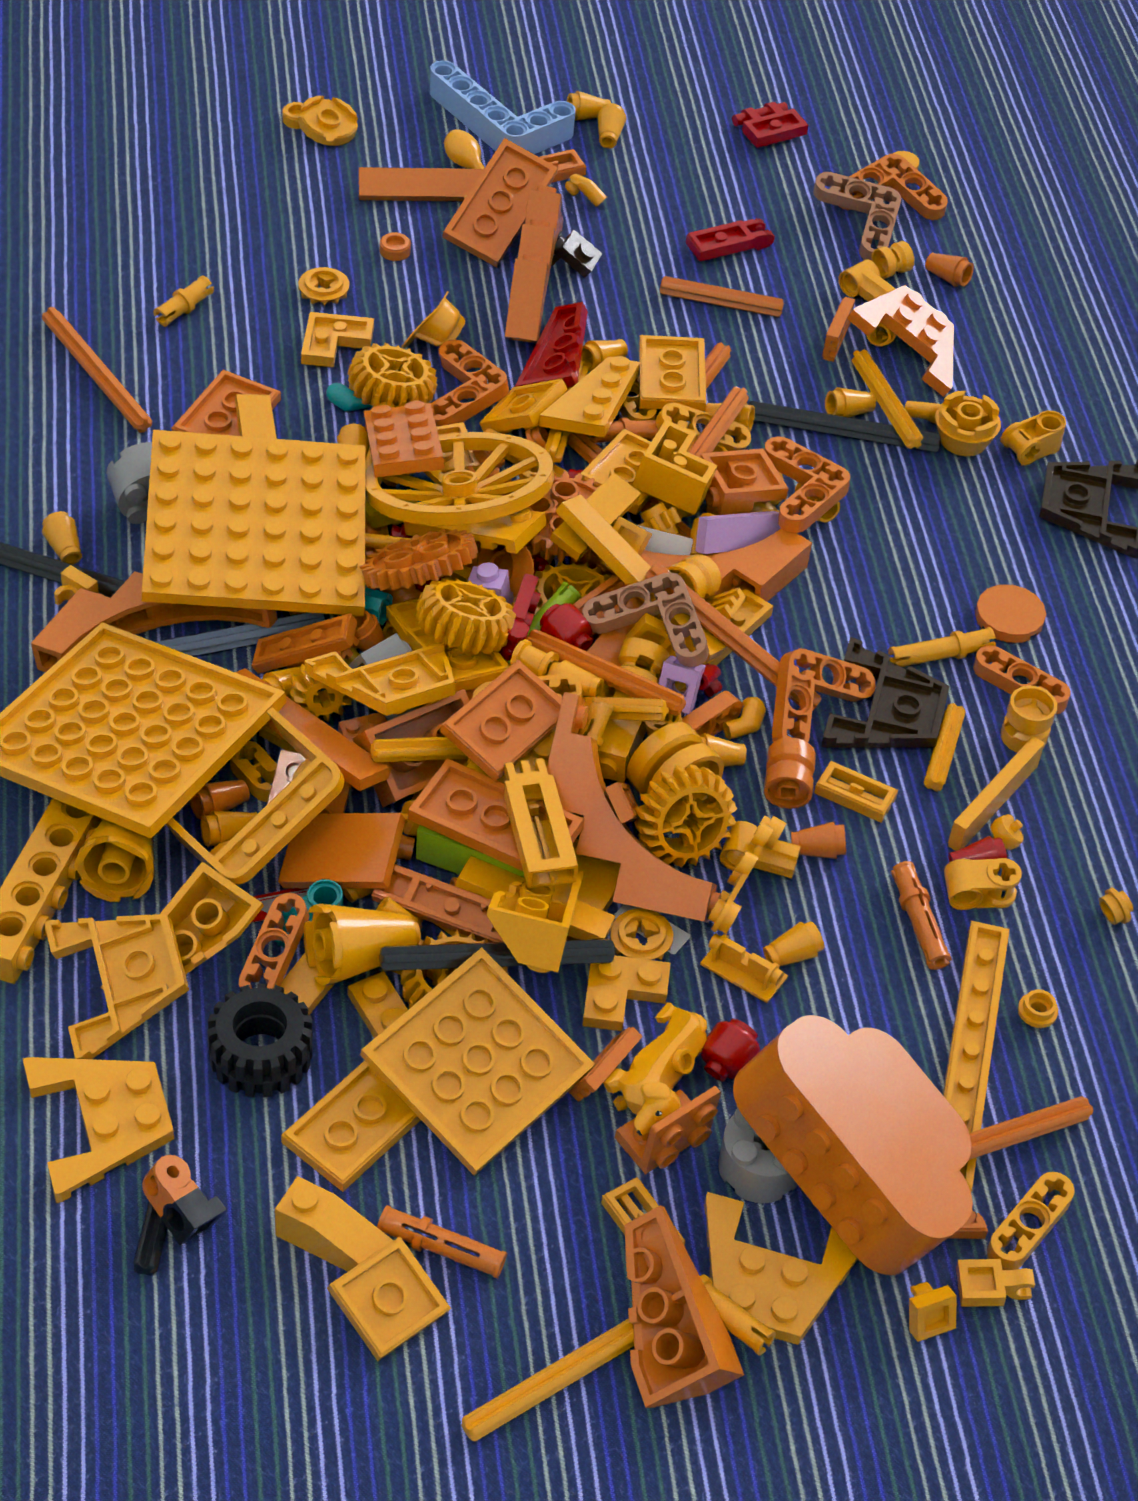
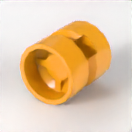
(699, 574)
(642, 658)
(1028, 716)

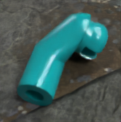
(344, 398)

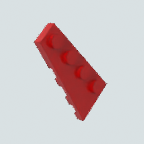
(558, 348)

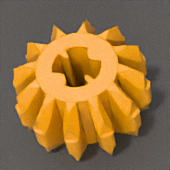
(317, 702)

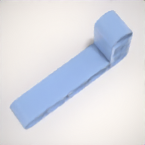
(492, 120)

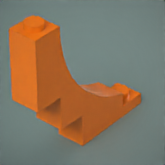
(760, 567)
(642, 876)

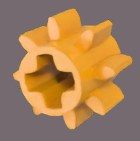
(661, 518)

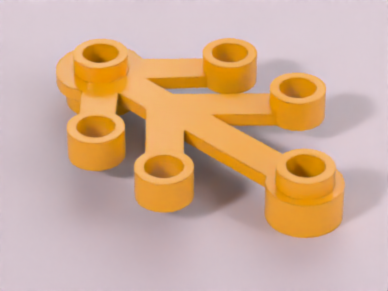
(725, 909)

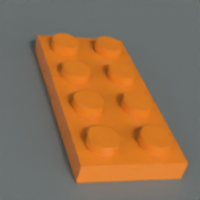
(498, 202)
(403, 439)
(474, 812)

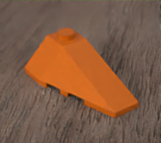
(677, 1330)

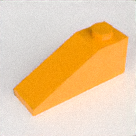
(326, 1226)

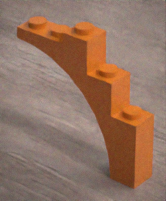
(533, 264)
(127, 613)

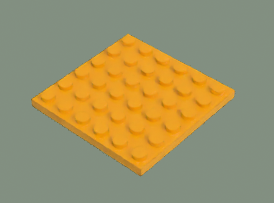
(255, 523)
(129, 728)

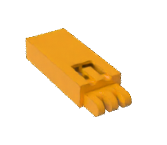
(542, 845)

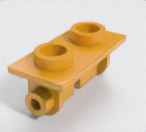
(742, 968)

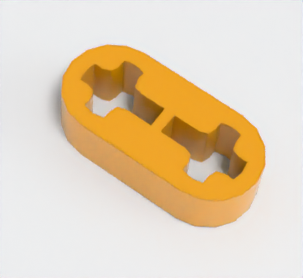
(263, 767)

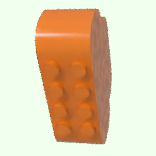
(861, 1138)

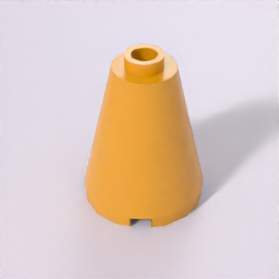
(115, 863)
(349, 939)

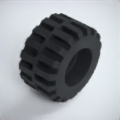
(260, 1067)

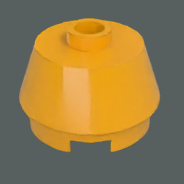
(967, 423)

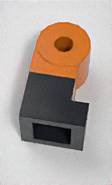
(179, 1199)

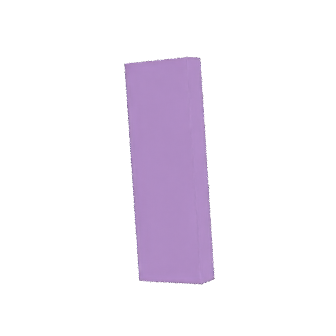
(734, 531)

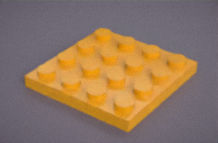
(477, 1060)

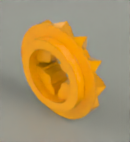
(327, 278)
(652, 925)

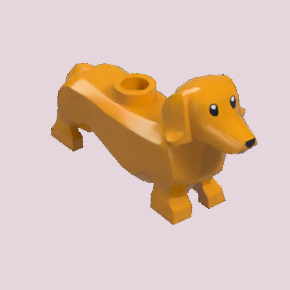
(658, 1068)

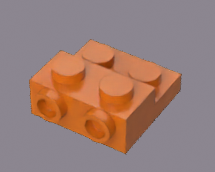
(742, 480)

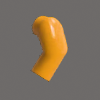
(750, 719)

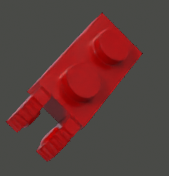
(729, 239)
(525, 602)

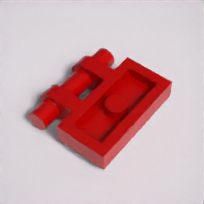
(770, 123)

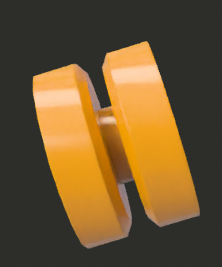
(670, 746)

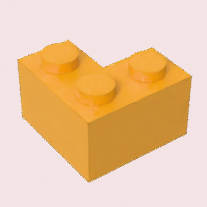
(672, 471)

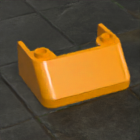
(309, 792)

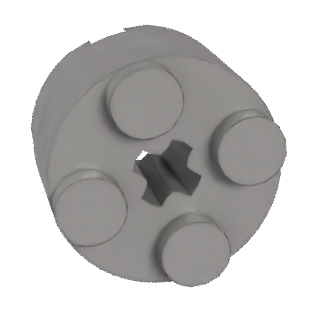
(130, 481)
(751, 1165)

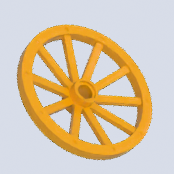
(462, 494)

